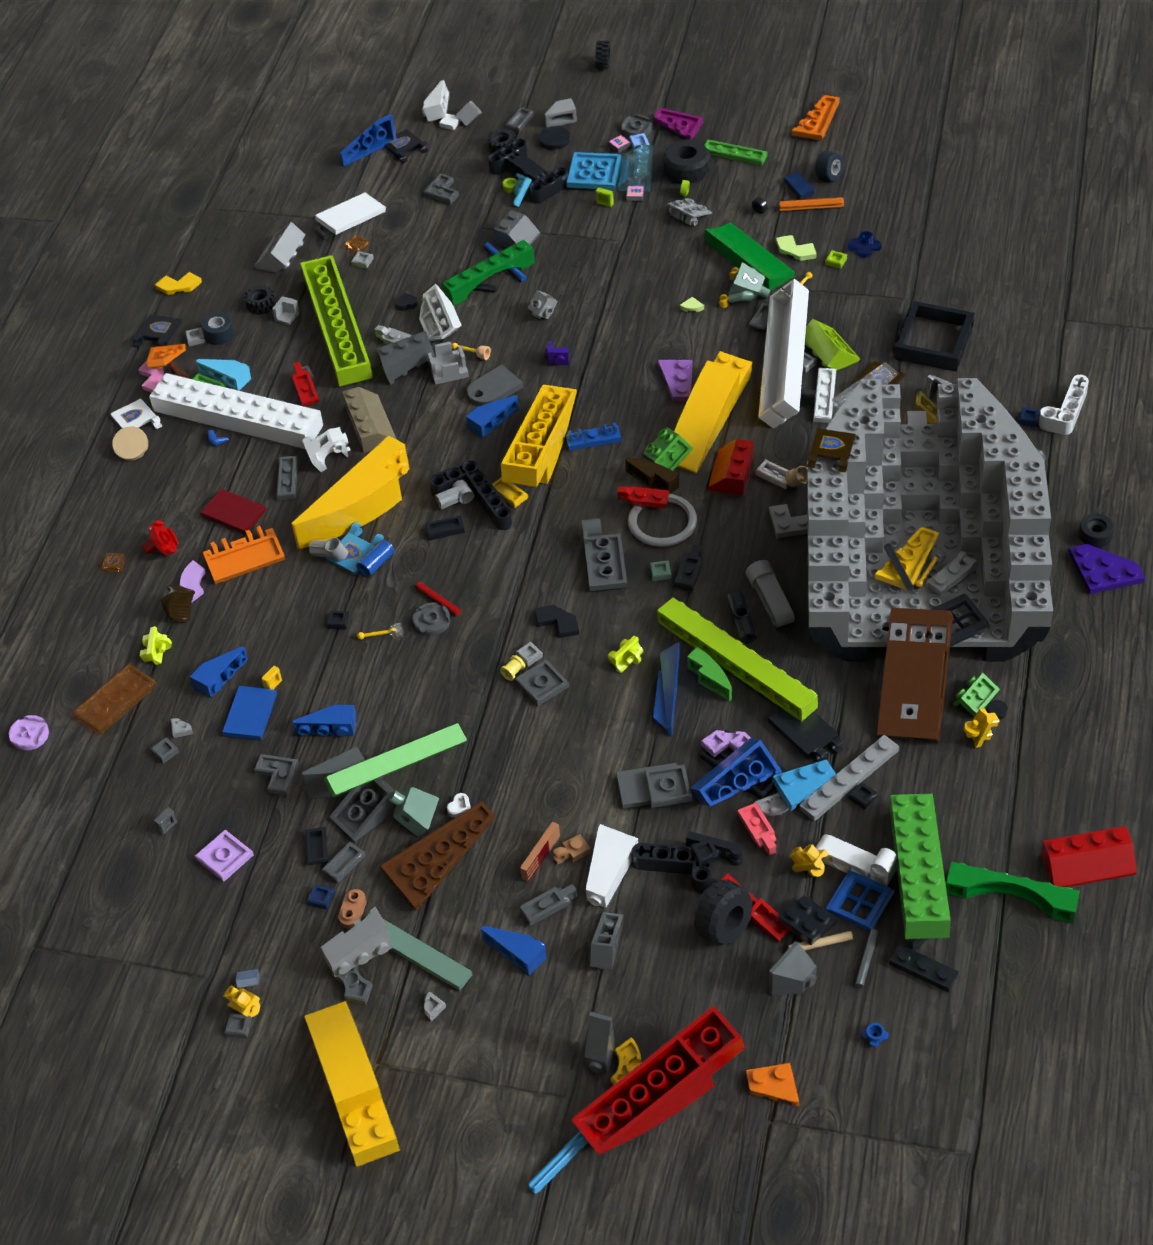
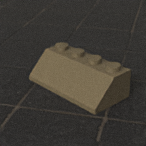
(367, 417)

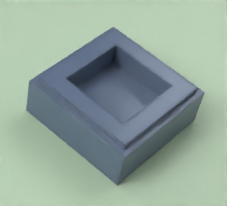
(247, 978)

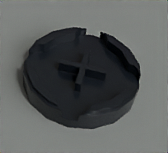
(554, 137)

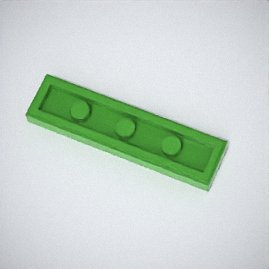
(736, 152)

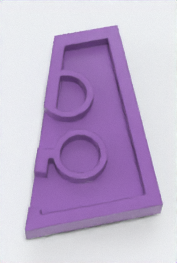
(678, 378)

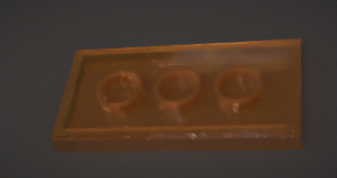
(115, 698)

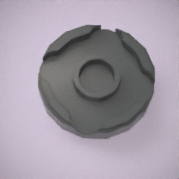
(636, 125)
(431, 619)

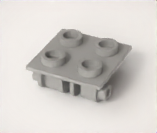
(687, 211)

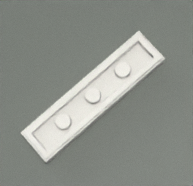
(824, 395)

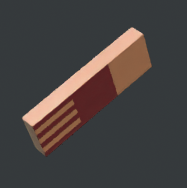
(540, 851)

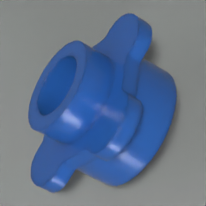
(875, 1028)

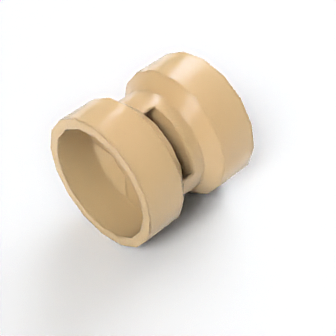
(796, 476)

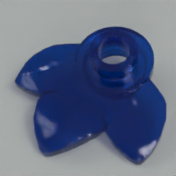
(865, 244)

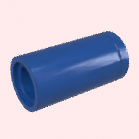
(375, 558)

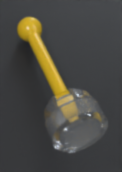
(395, 631)

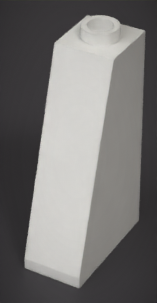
(608, 865)

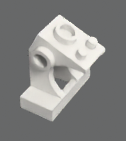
(324, 444)

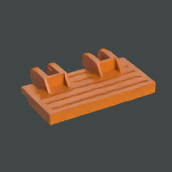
(243, 555)

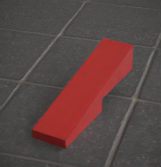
(764, 916)

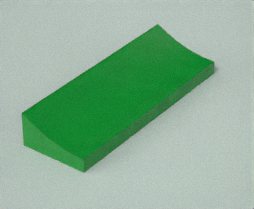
(741, 249)

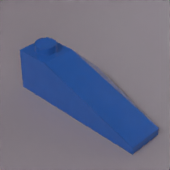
(370, 140)

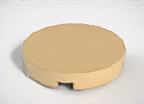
(130, 443)

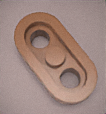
(352, 906)

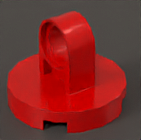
(161, 539)

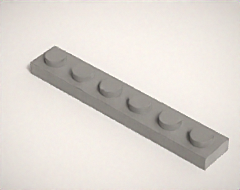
(849, 778)

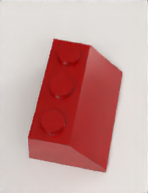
(732, 467)

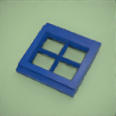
(877, 908)

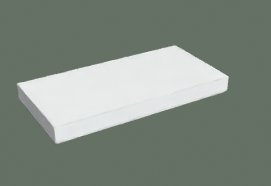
(350, 213)

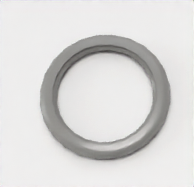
(664, 542)

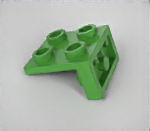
(668, 449)

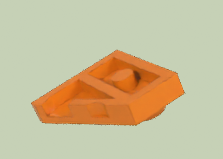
(774, 1083)

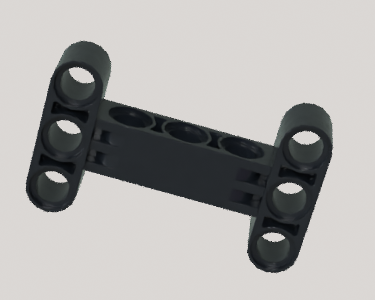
(515, 159)

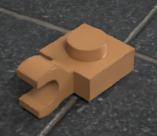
(573, 848)

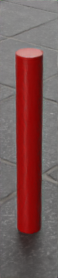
(437, 598)

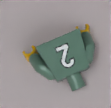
(745, 286)

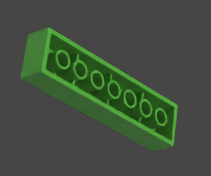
(919, 867)

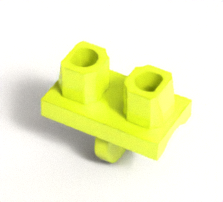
(156, 646)
(627, 654)

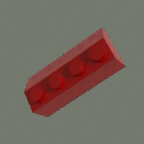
(1089, 857)

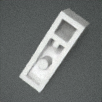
(436, 103)

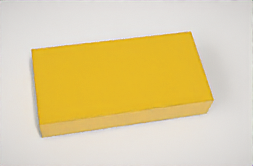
(510, 492)

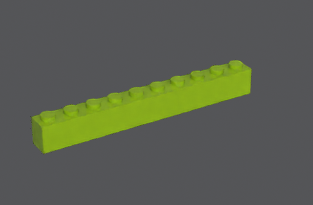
(738, 659)

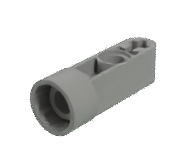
(770, 593)

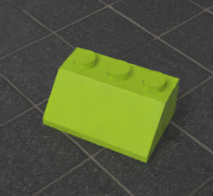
(829, 346)

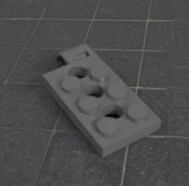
(614, 551)

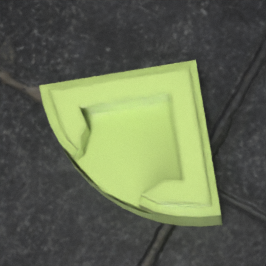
(692, 305)

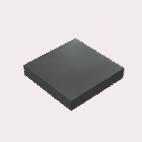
(542, 682)
(668, 786)

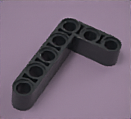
(481, 487)

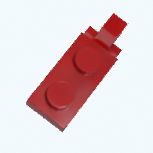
(304, 386)
(644, 496)

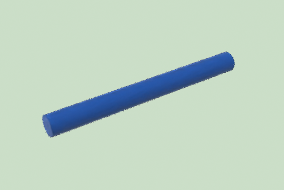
(515, 271)

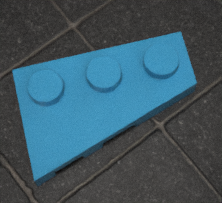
(802, 782)

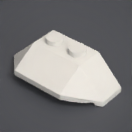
(438, 315)

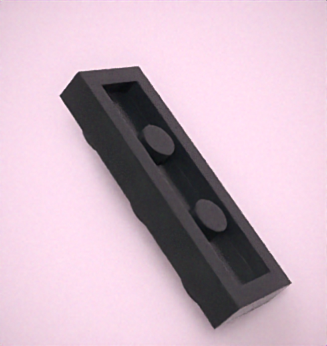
(923, 968)

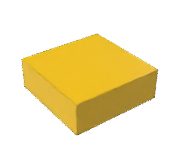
(271, 678)

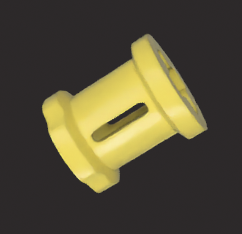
(512, 667)

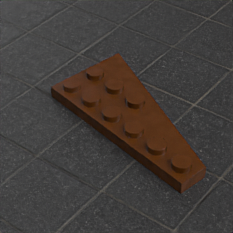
(427, 862)

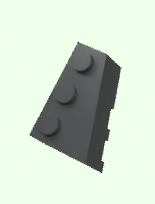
(404, 355)

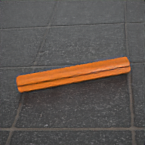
(811, 204)

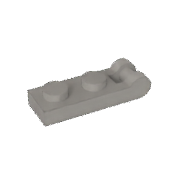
(952, 573)

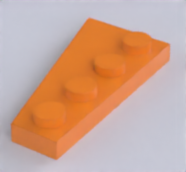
(818, 119)

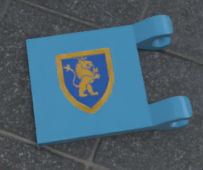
(356, 548)

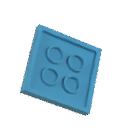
(594, 170)

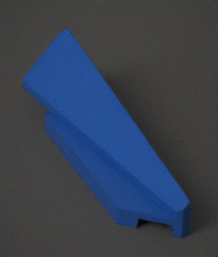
(667, 688)

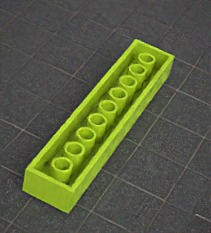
(336, 321)

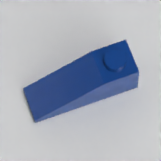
(491, 415)
(516, 947)

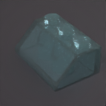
(637, 168)

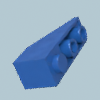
(216, 672)
(332, 720)

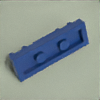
(593, 437)

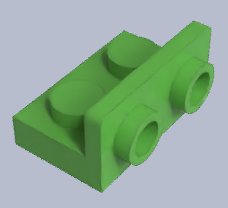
(977, 694)

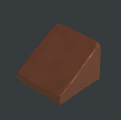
(177, 370)

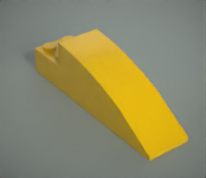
(710, 405)
(540, 438)
(357, 497)
(352, 1083)

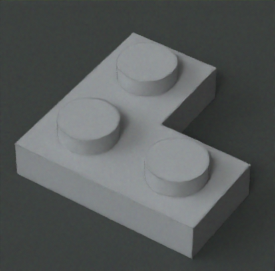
(784, 524)

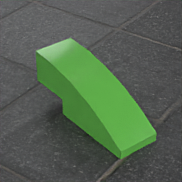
(709, 673)

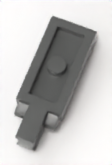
(547, 903)

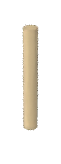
(824, 941)

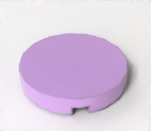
(28, 733)

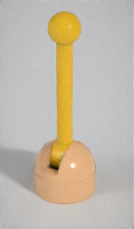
(482, 352)

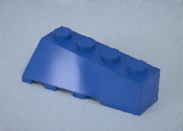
(736, 773)

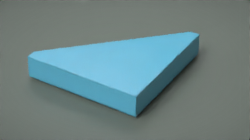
(521, 188)

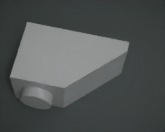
(561, 113)

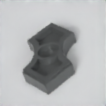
(356, 987)

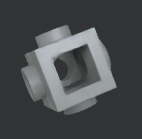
(542, 305)

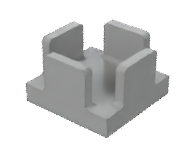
(447, 364)

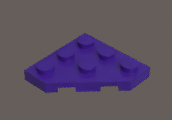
(1104, 570)

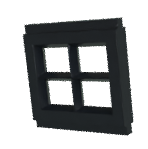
(971, 630)

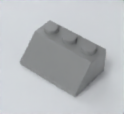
(281, 249)

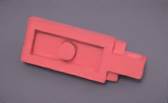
(758, 827)

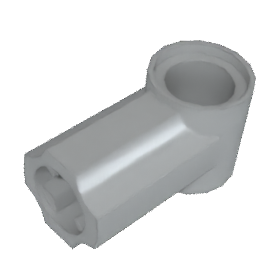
(459, 492)
(328, 548)

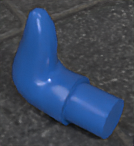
(214, 440)

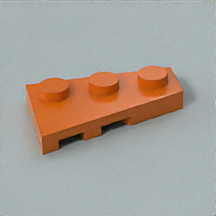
(163, 355)

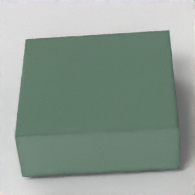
(660, 570)

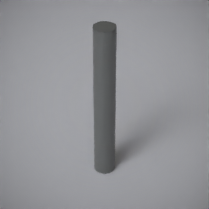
(866, 958)

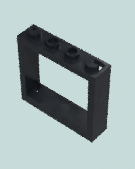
(931, 357)

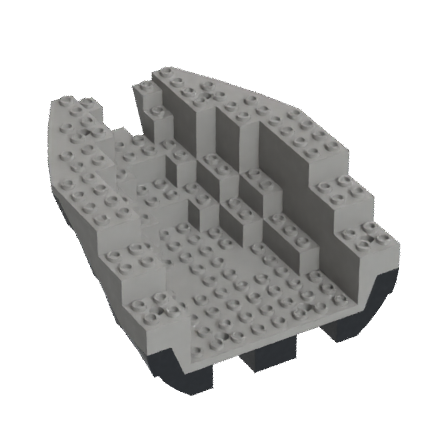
(963, 477)

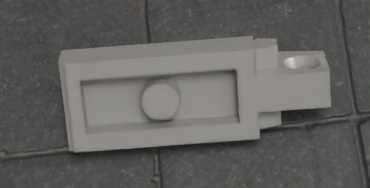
(390, 335)

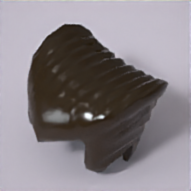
(178, 602)

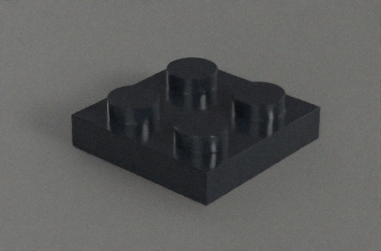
(807, 920)

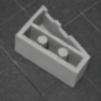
(357, 945)

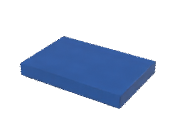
(249, 713)

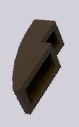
(652, 474)

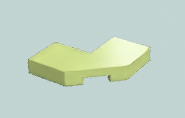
(801, 252)

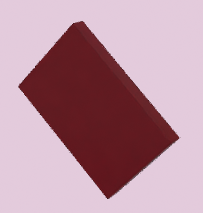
(233, 511)

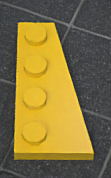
(912, 557)

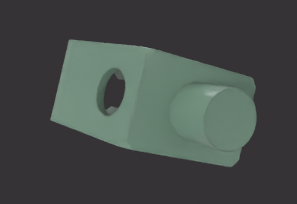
(414, 809)

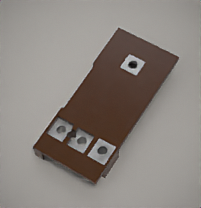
(915, 674)

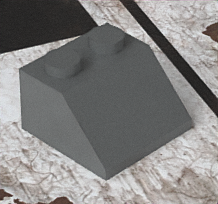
(514, 229)

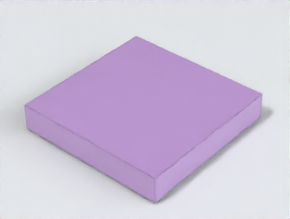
(224, 855)

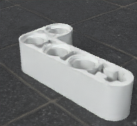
(1064, 419)
(851, 858)

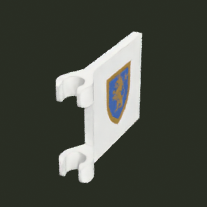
(136, 415)

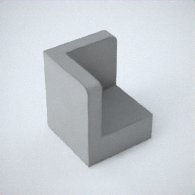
(468, 113)
(285, 310)

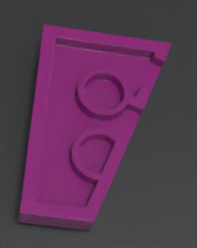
(680, 123)

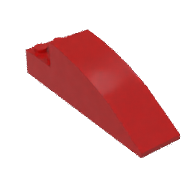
(661, 1083)

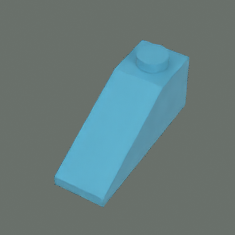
(230, 372)

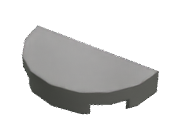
(772, 805)

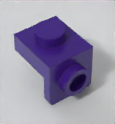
(557, 356)

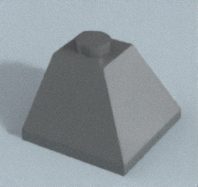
(792, 972)

